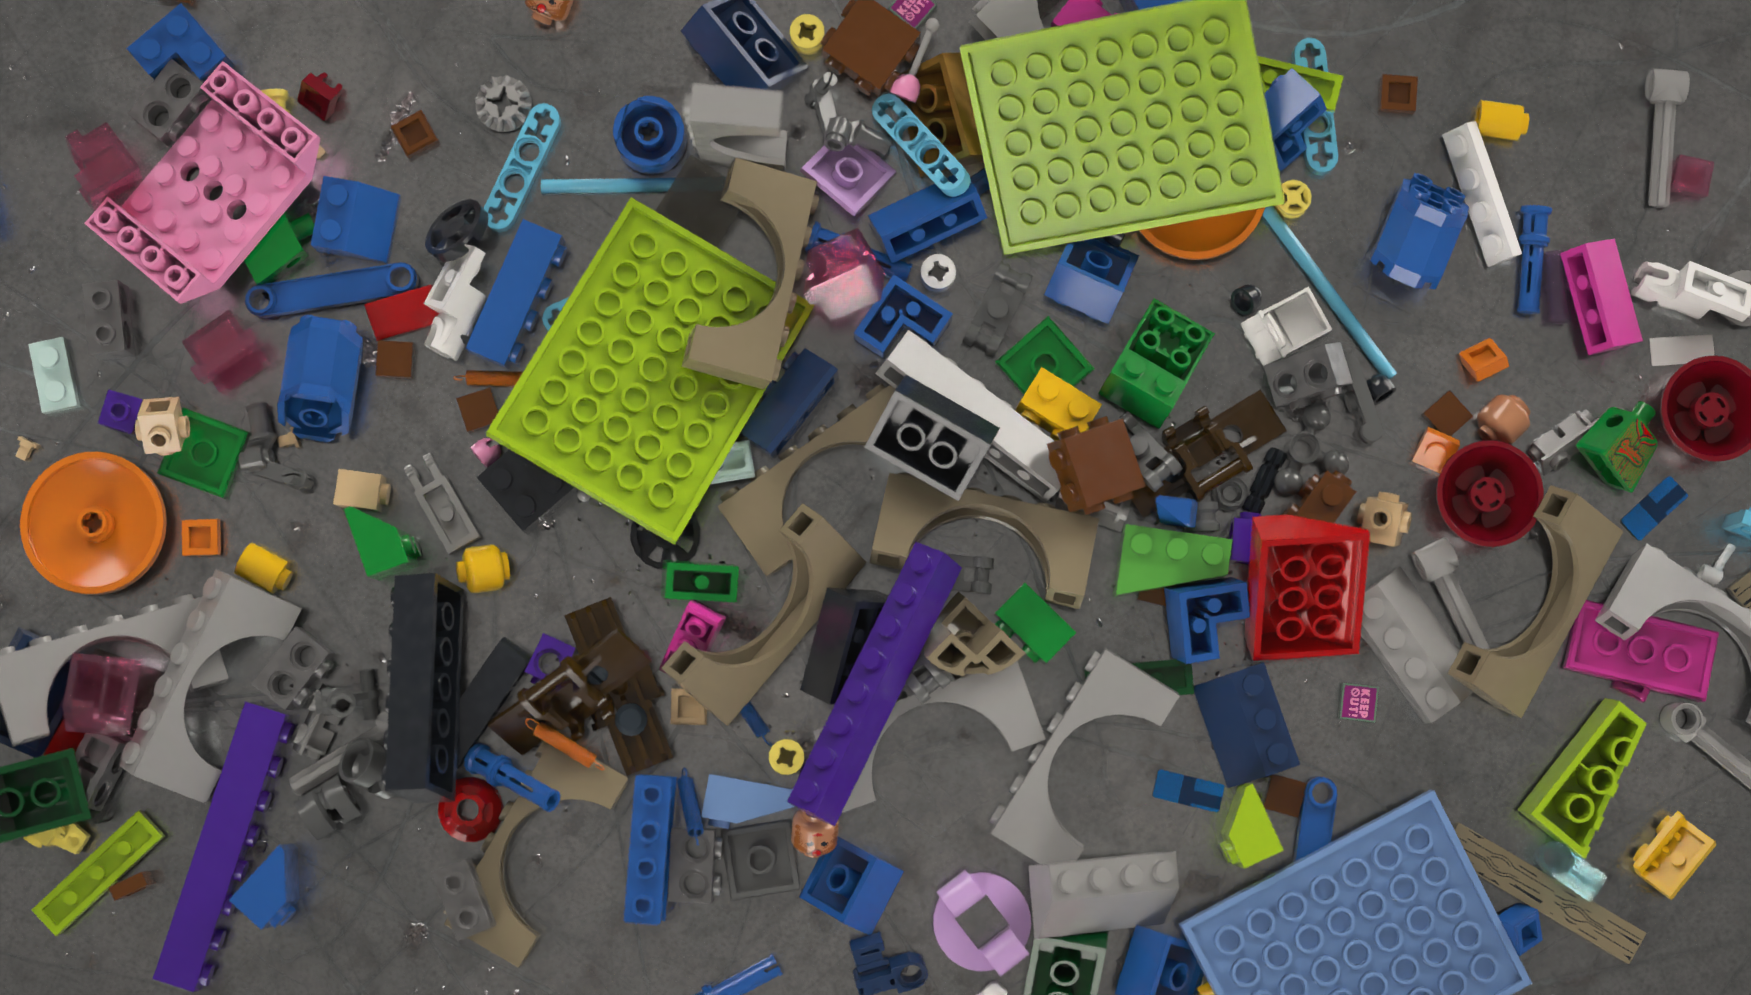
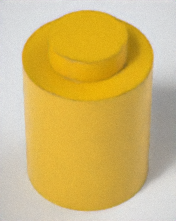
(1501, 120)
(263, 568)

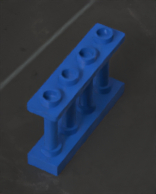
(650, 849)

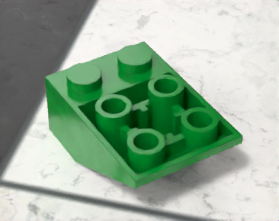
(1156, 363)

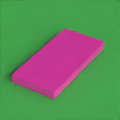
(1658, 657)

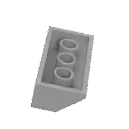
(1412, 645)
(1102, 893)

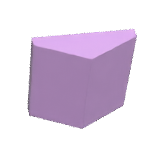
(849, 175)

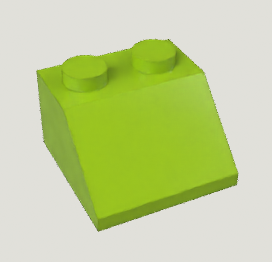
(1248, 830)

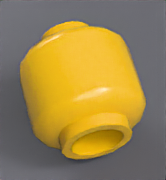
(483, 568)

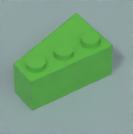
(1167, 558)

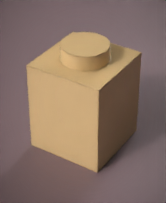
(361, 490)

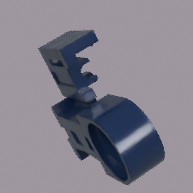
(876, 974)

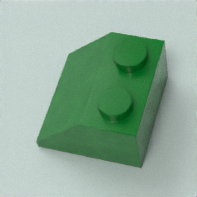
(381, 546)

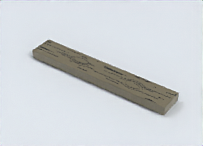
(1550, 896)

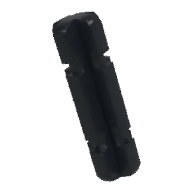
(1264, 480)

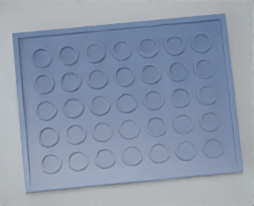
(1364, 916)

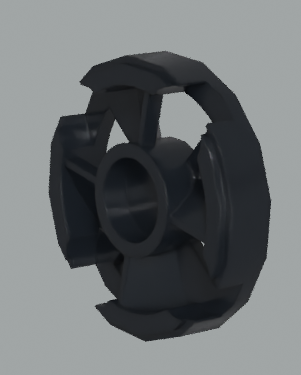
(448, 239)
(646, 542)

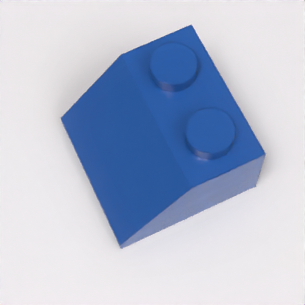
(355, 220)
(1092, 277)
(851, 885)
(271, 890)
(1159, 965)

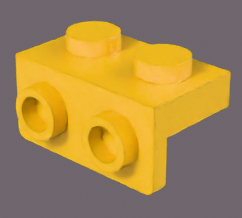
(1056, 404)
(1672, 855)

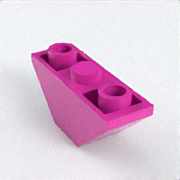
(697, 627)

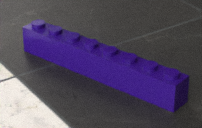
(874, 684)
(223, 847)

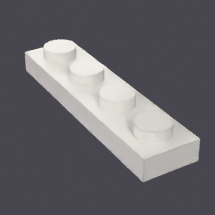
(1482, 194)

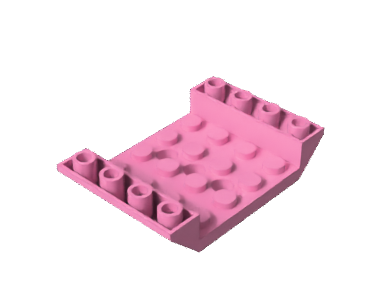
(171, 223)

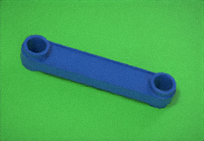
(330, 290)
(1315, 819)

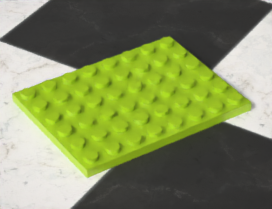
(1123, 123)
(608, 382)

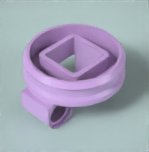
(1004, 948)

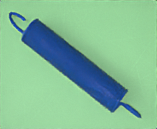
(755, 721)
(690, 806)

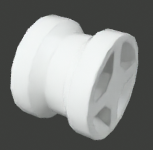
(938, 280)

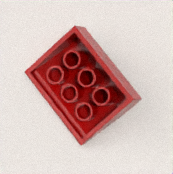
(1305, 588)

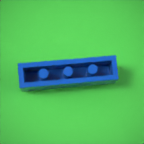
(516, 294)

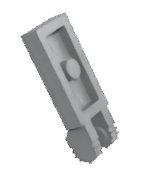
(443, 507)

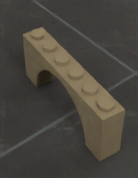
(782, 210)
(758, 507)
(1058, 537)
(1580, 549)
(731, 678)
(512, 936)

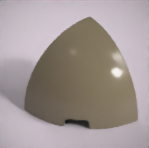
(968, 641)

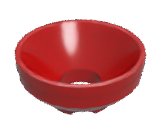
(489, 809)

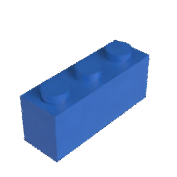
(925, 219)

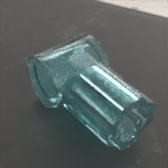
(1571, 871)

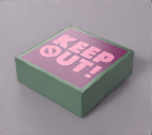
(913, 11)
(1358, 702)

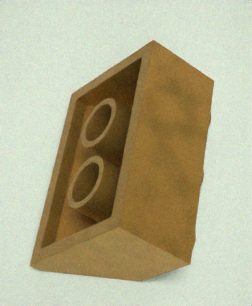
(946, 109)

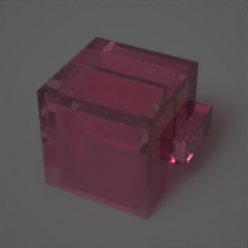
(103, 165)
(843, 275)
(226, 352)
(101, 694)

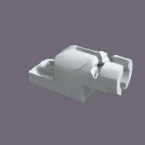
(1693, 290)
(456, 304)

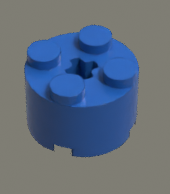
(638, 119)

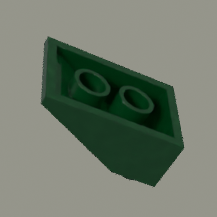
(41, 795)
(1066, 964)

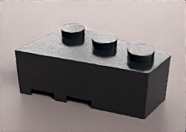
(839, 638)

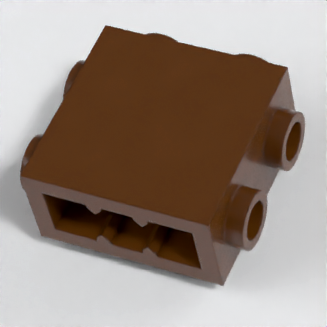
(870, 46)
(1095, 465)
(1323, 497)

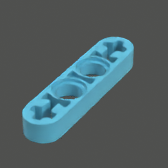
(920, 145)
(1328, 148)
(527, 169)

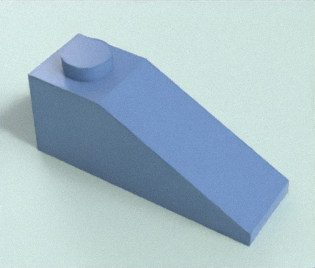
(741, 800)

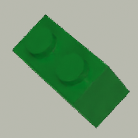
(699, 581)
(1033, 624)

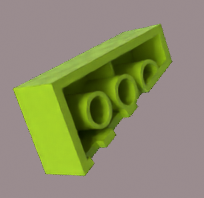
(1584, 777)

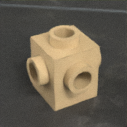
(162, 426)
(1397, 518)

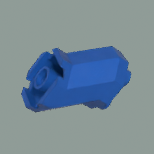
(1420, 232)
(320, 378)

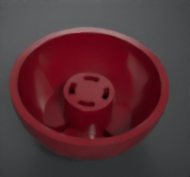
(1727, 409)
(1508, 496)

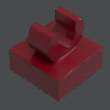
(318, 96)

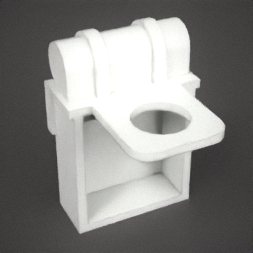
(1286, 327)

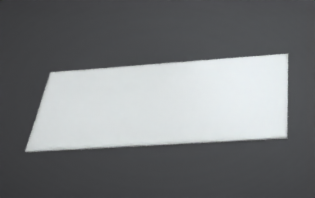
(1680, 349)

